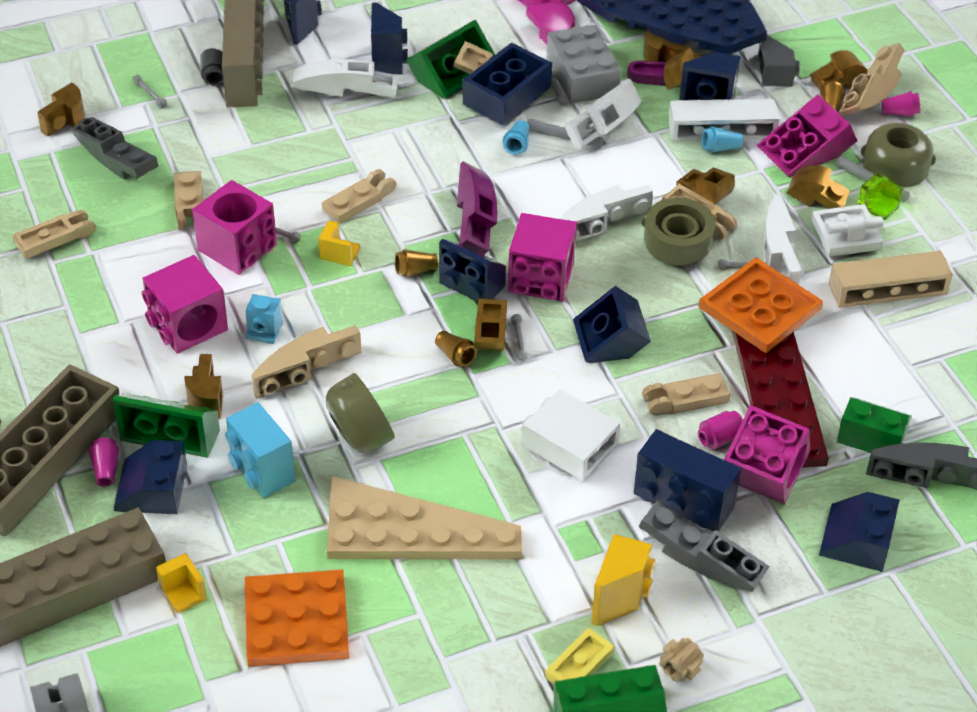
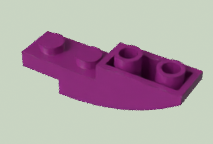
(478, 207)

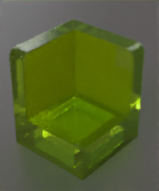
(881, 196)

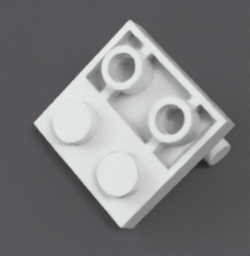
(848, 230)

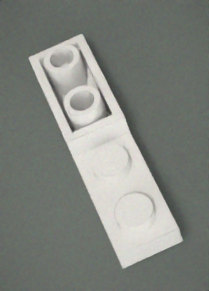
(336, 74)
(604, 114)
(607, 207)
(779, 240)

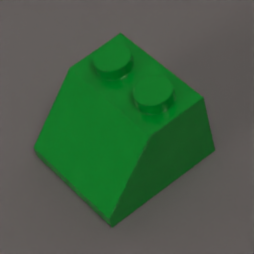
(872, 425)

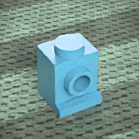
(263, 318)

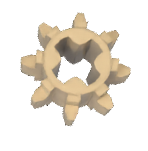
(681, 659)

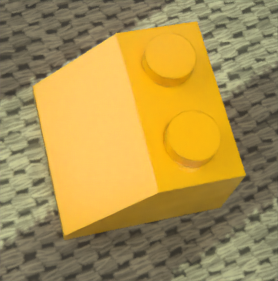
(622, 579)

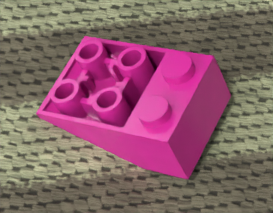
(808, 137)

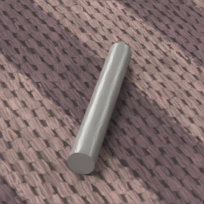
(558, 131)
(861, 172)

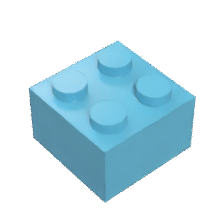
(260, 450)

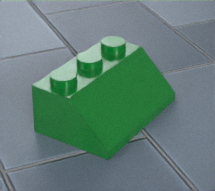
(435, 63)
(150, 419)
(614, 691)

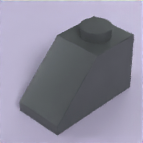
(777, 63)

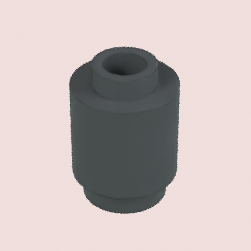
(211, 66)

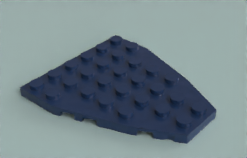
(714, 24)

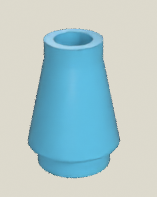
(516, 139)
(721, 140)

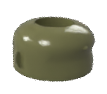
(899, 153)
(679, 231)
(358, 415)

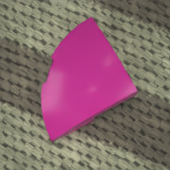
(550, 18)

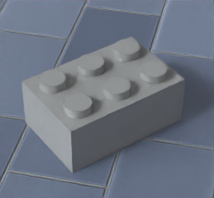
(582, 63)

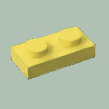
(581, 657)

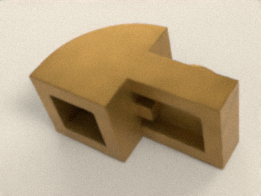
(660, 49)
(674, 68)
(842, 68)
(64, 110)
(814, 184)
(712, 185)
(490, 324)
(203, 387)

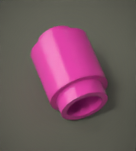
(719, 429)

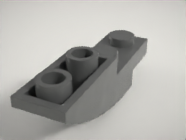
(112, 150)
(923, 461)
(707, 554)

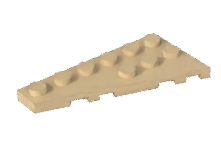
(391, 525)

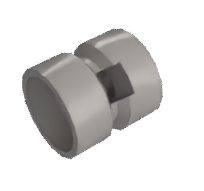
(67, 690)

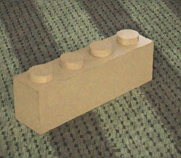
(890, 279)

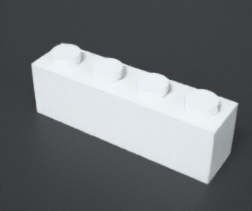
(747, 116)

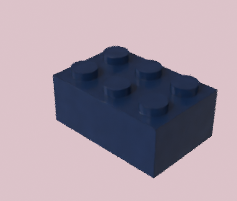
(507, 83)
(686, 480)

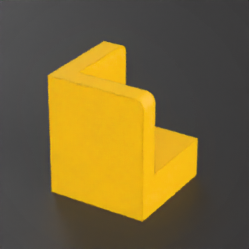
(335, 249)
(181, 583)

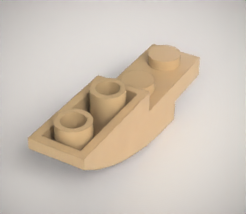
(877, 83)
(295, 360)

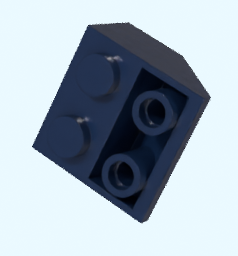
(470, 271)

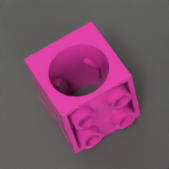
(235, 227)
(542, 256)
(184, 304)
(769, 453)

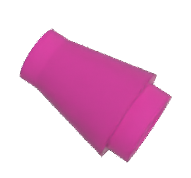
(903, 104)
(104, 460)

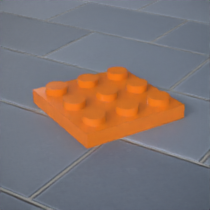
(760, 304)
(296, 618)

